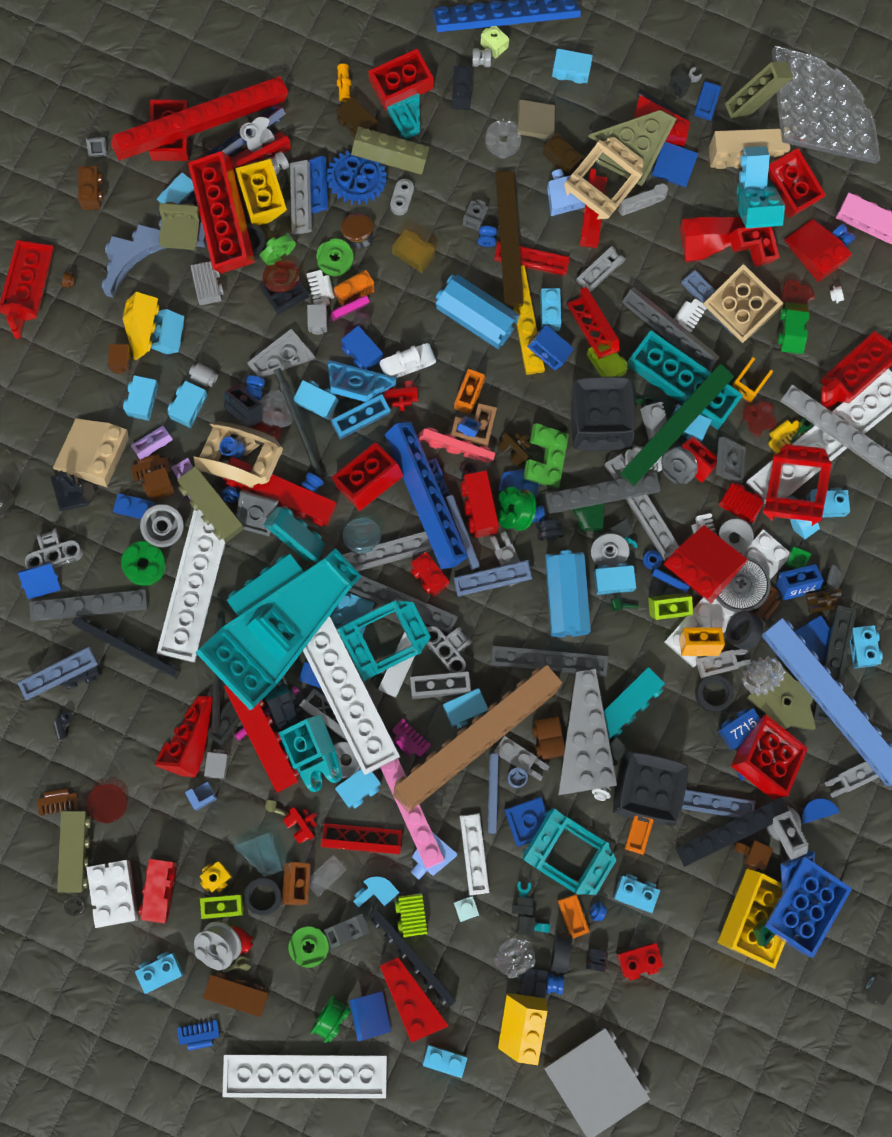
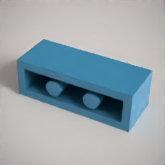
(360, 416)

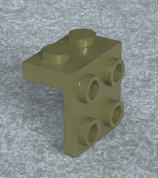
(179, 226)

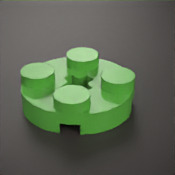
(277, 248)
(337, 267)
(302, 956)

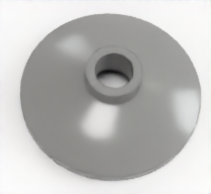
(613, 557)

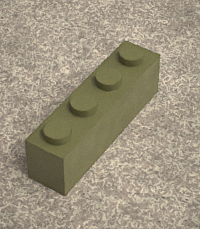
(759, 90)
(390, 150)
(210, 504)
(73, 852)

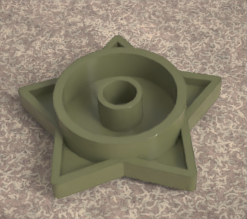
(795, 714)

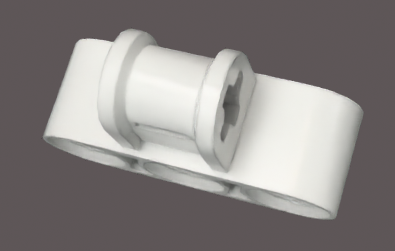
(408, 361)

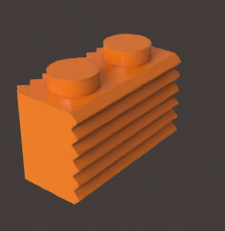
(354, 288)
(469, 391)

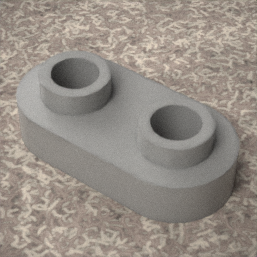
(403, 196)

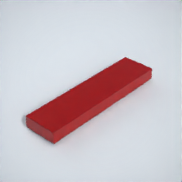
(539, 260)

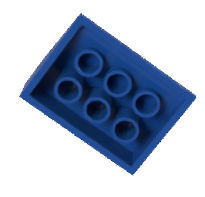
(808, 908)

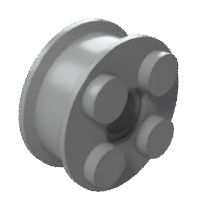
(161, 513)
(217, 945)

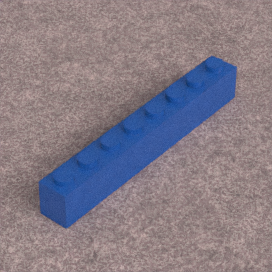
(426, 495)

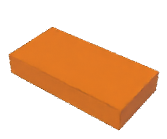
(638, 835)
(573, 916)

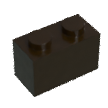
(353, 114)
(562, 155)

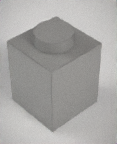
(317, 318)
(216, 764)

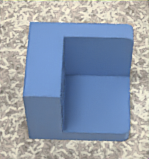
(201, 796)

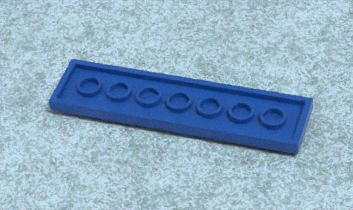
(503, 13)

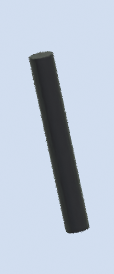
(653, 99)

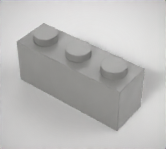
(440, 685)

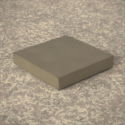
(536, 119)

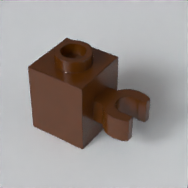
(756, 855)

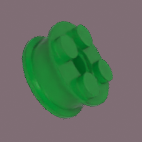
(516, 508)
(143, 551)
(329, 1019)

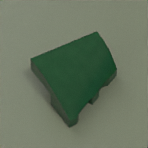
(590, 517)

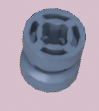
(520, 777)

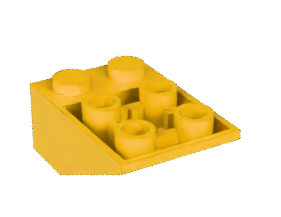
(139, 323)

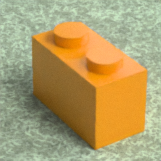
(701, 641)

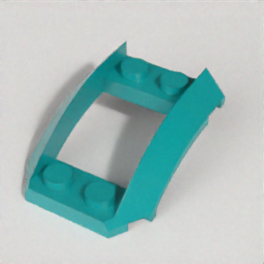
(359, 651)
(546, 839)

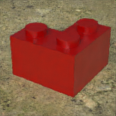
(759, 241)

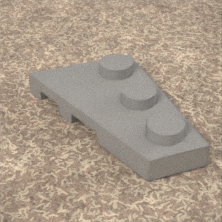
(283, 354)

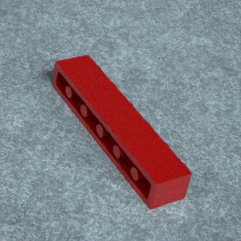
(295, 498)
(265, 743)

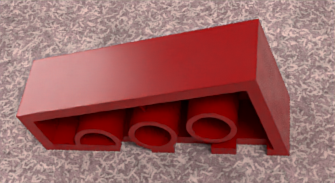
(413, 1005)

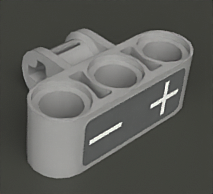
(50, 544)
(453, 643)

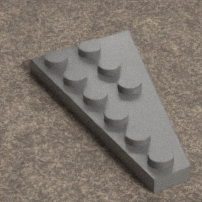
(587, 747)

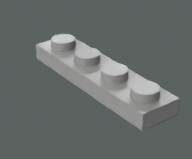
(300, 197)

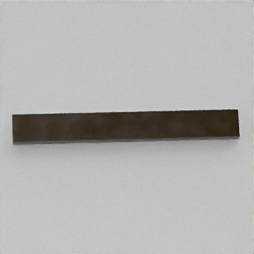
(509, 239)

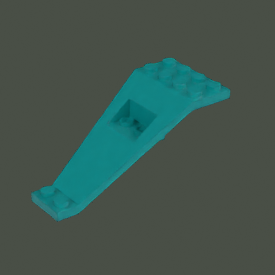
(253, 652)

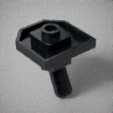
(72, 491)

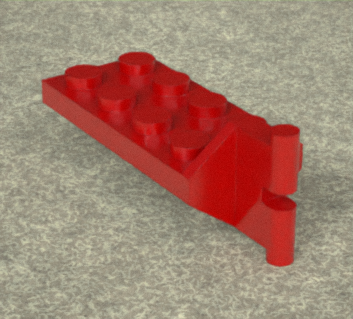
(25, 283)
(857, 371)

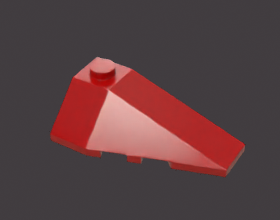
(706, 235)
(187, 746)

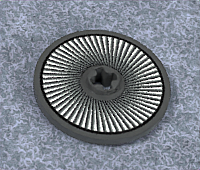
(750, 596)

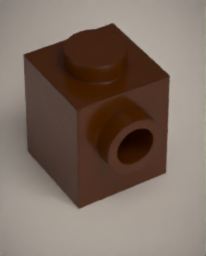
(119, 358)

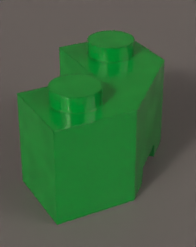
(794, 331)

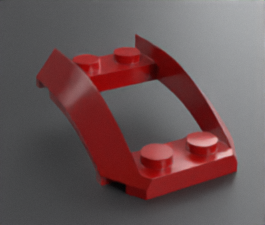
(795, 508)

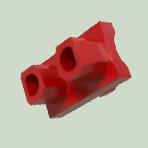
(403, 396)
(294, 817)

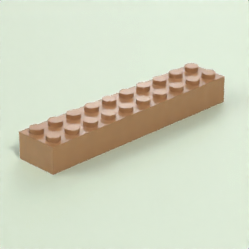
(477, 738)

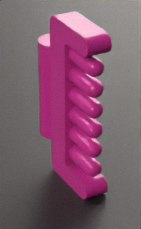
(407, 743)

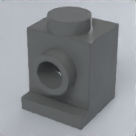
(472, 219)

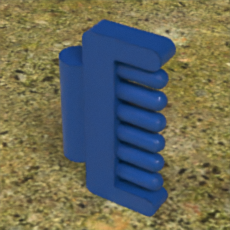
(198, 1040)

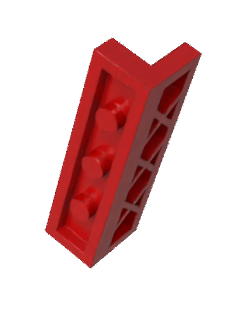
(247, 157)
(591, 225)
(598, 319)
(360, 846)

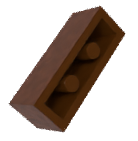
(236, 994)

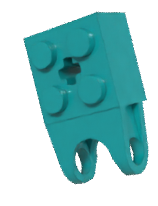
(760, 206)
(311, 751)

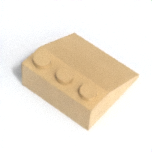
(743, 304)
(92, 451)

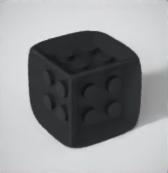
(602, 413)
(651, 788)

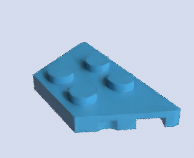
(357, 382)

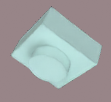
(466, 909)

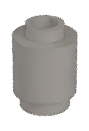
(203, 375)

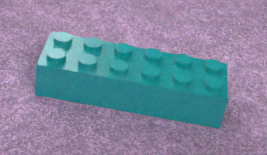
(679, 376)

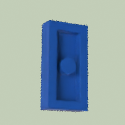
(131, 506)

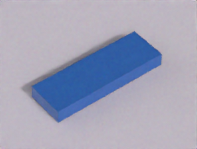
(318, 184)

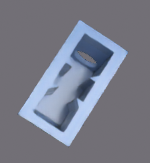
(557, 196)
(447, 853)

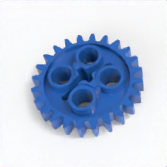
(371, 183)

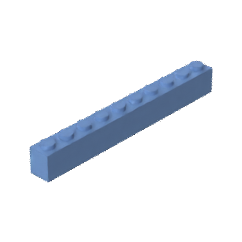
(831, 698)

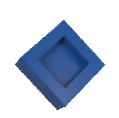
(469, 426)

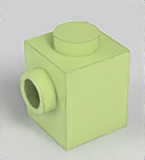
(494, 39)

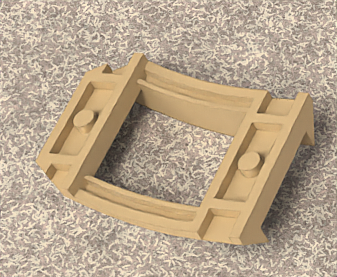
(588, 193)
(263, 466)

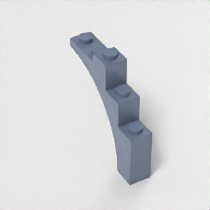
(127, 253)

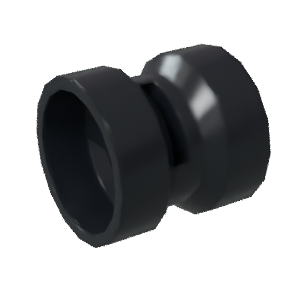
(596, 960)

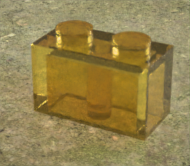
(413, 250)

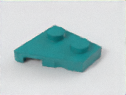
(406, 116)

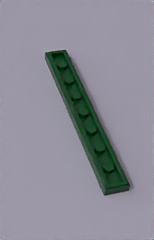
(676, 425)

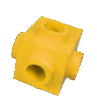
(222, 877)

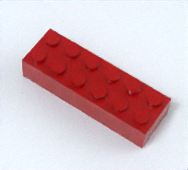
(221, 212)

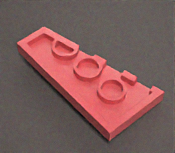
(455, 446)

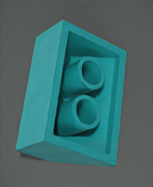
(295, 534)

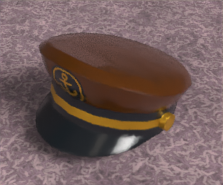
(357, 229)

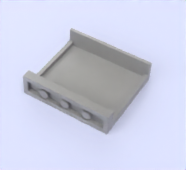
(597, 1083)

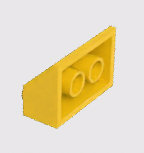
(261, 192)
(523, 1027)

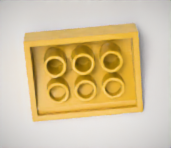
(753, 901)

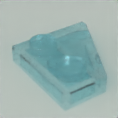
(262, 854)

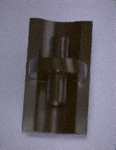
(521, 454)
(824, 600)

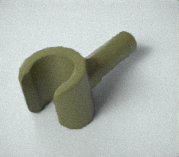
(270, 806)
(240, 963)

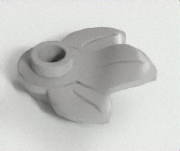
(259, 133)

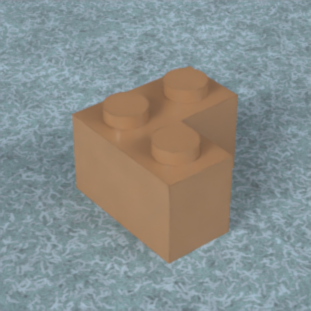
(484, 415)

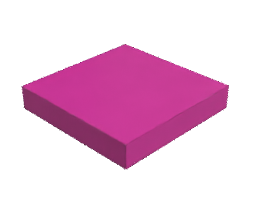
(349, 308)

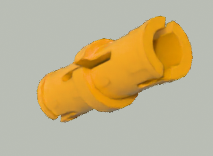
(343, 82)

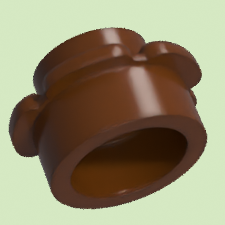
(68, 280)

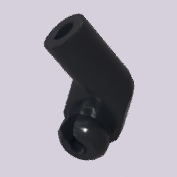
(60, 724)

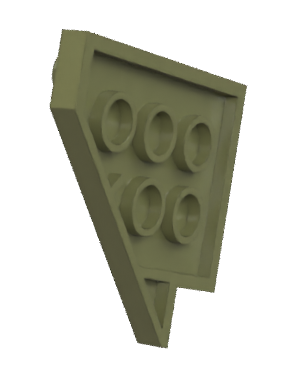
(642, 136)

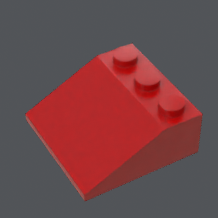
(706, 563)
(770, 758)

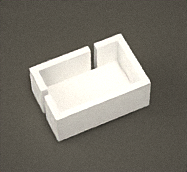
(112, 893)

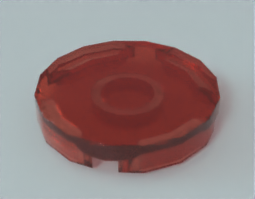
(281, 276)
(107, 803)

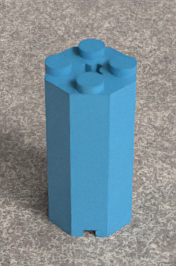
(476, 311)
(567, 594)

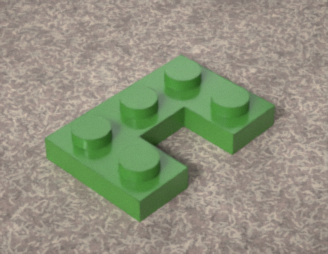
(549, 471)

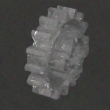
(763, 675)

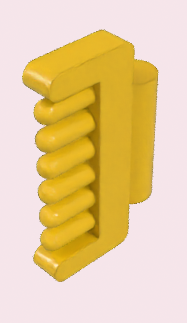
(780, 434)

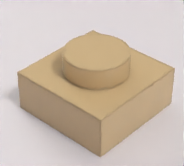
(250, 444)

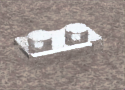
(326, 875)

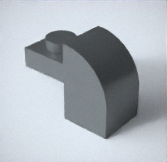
(346, 931)

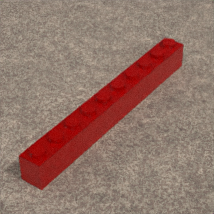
(199, 118)

